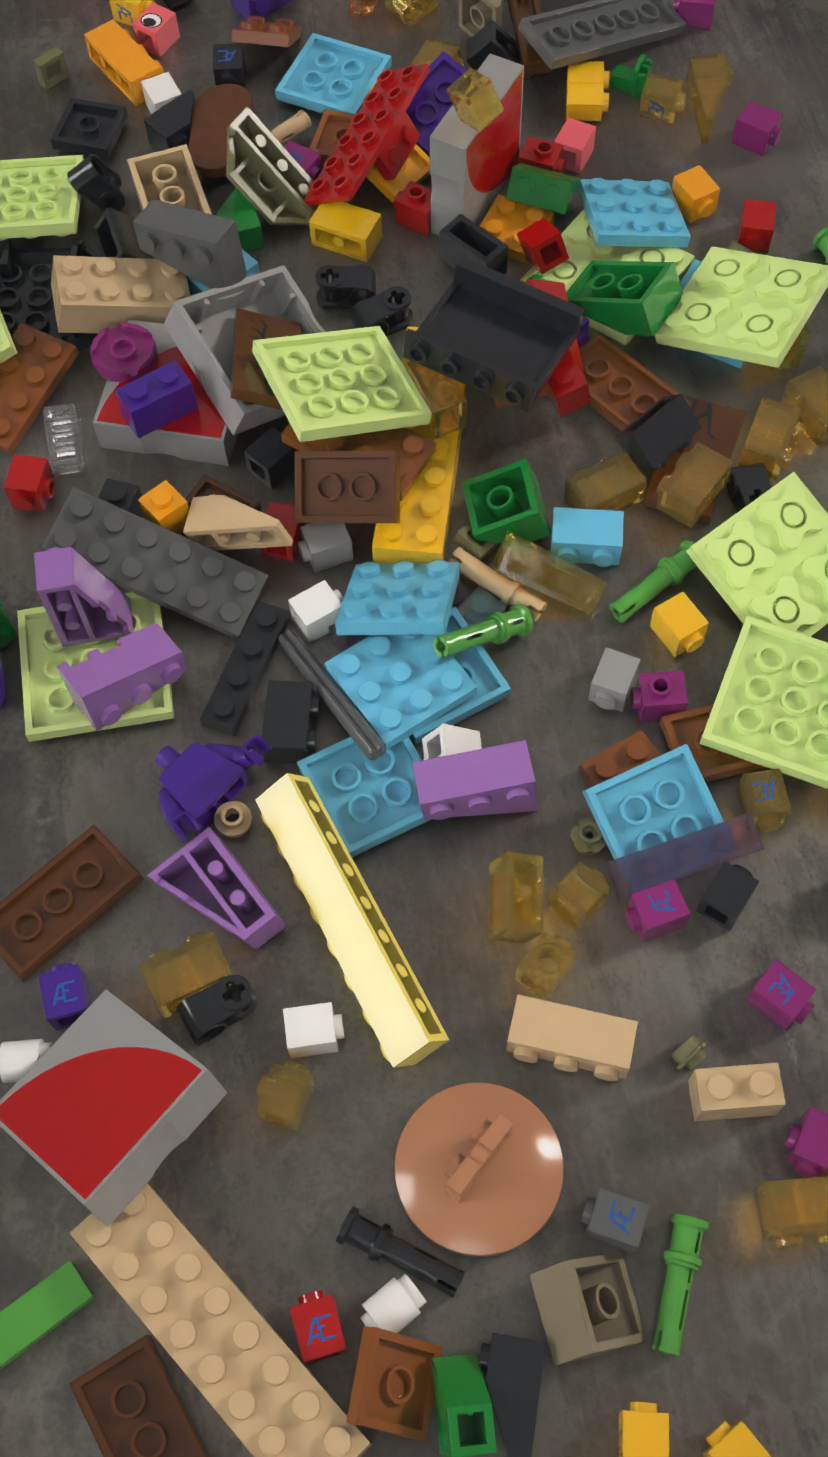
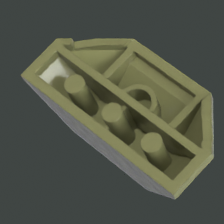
(266, 172)

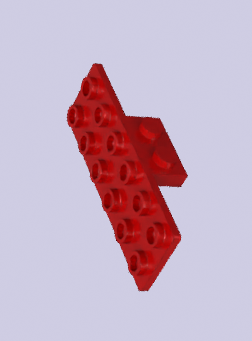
(377, 135)

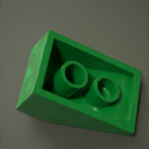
(627, 294)

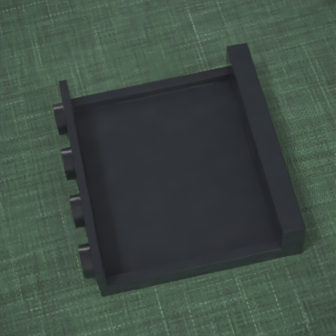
(495, 334)

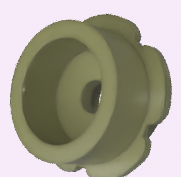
(584, 844)
(690, 1053)

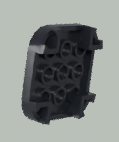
(27, 289)

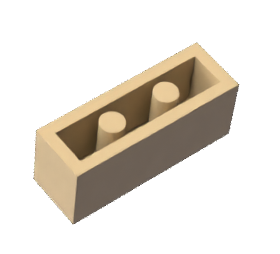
(571, 1038)

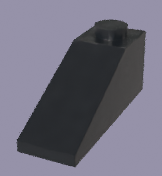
(514, 1388)

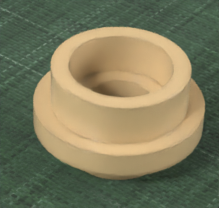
(237, 828)

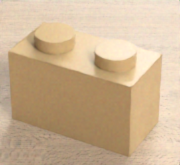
(736, 1092)

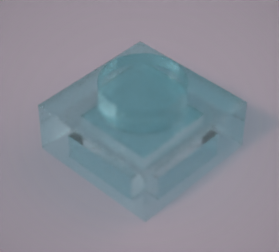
(479, 606)

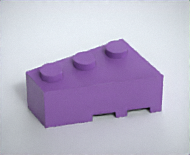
(80, 598)
(123, 675)
(477, 782)
(219, 888)

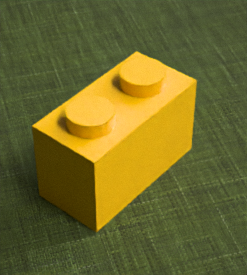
(346, 229)

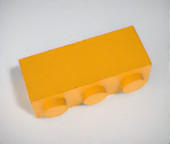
(121, 59)

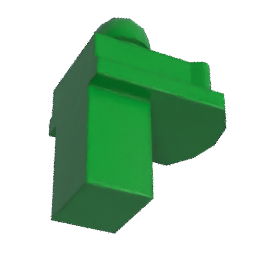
(632, 79)

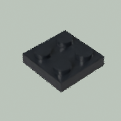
(89, 128)

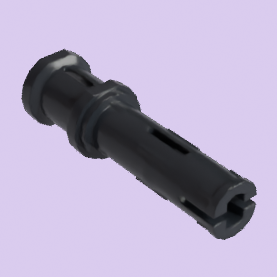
(382, 1244)

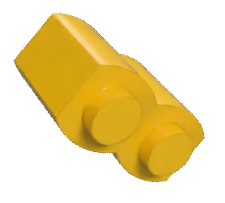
(586, 91)

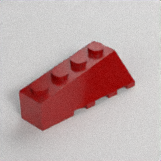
(568, 383)

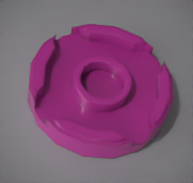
(124, 352)

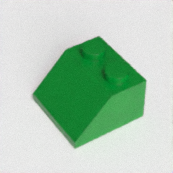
(506, 502)

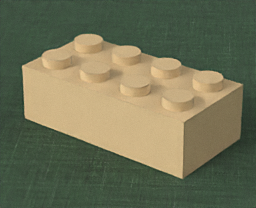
(168, 178)
(110, 290)

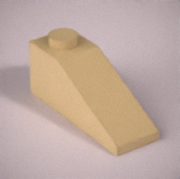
(230, 525)

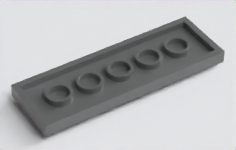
(599, 29)
(158, 563)

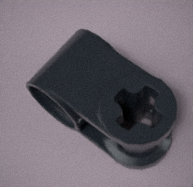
(97, 183)
(348, 285)
(383, 312)
(747, 484)
(213, 1009)

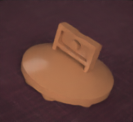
(478, 1169)

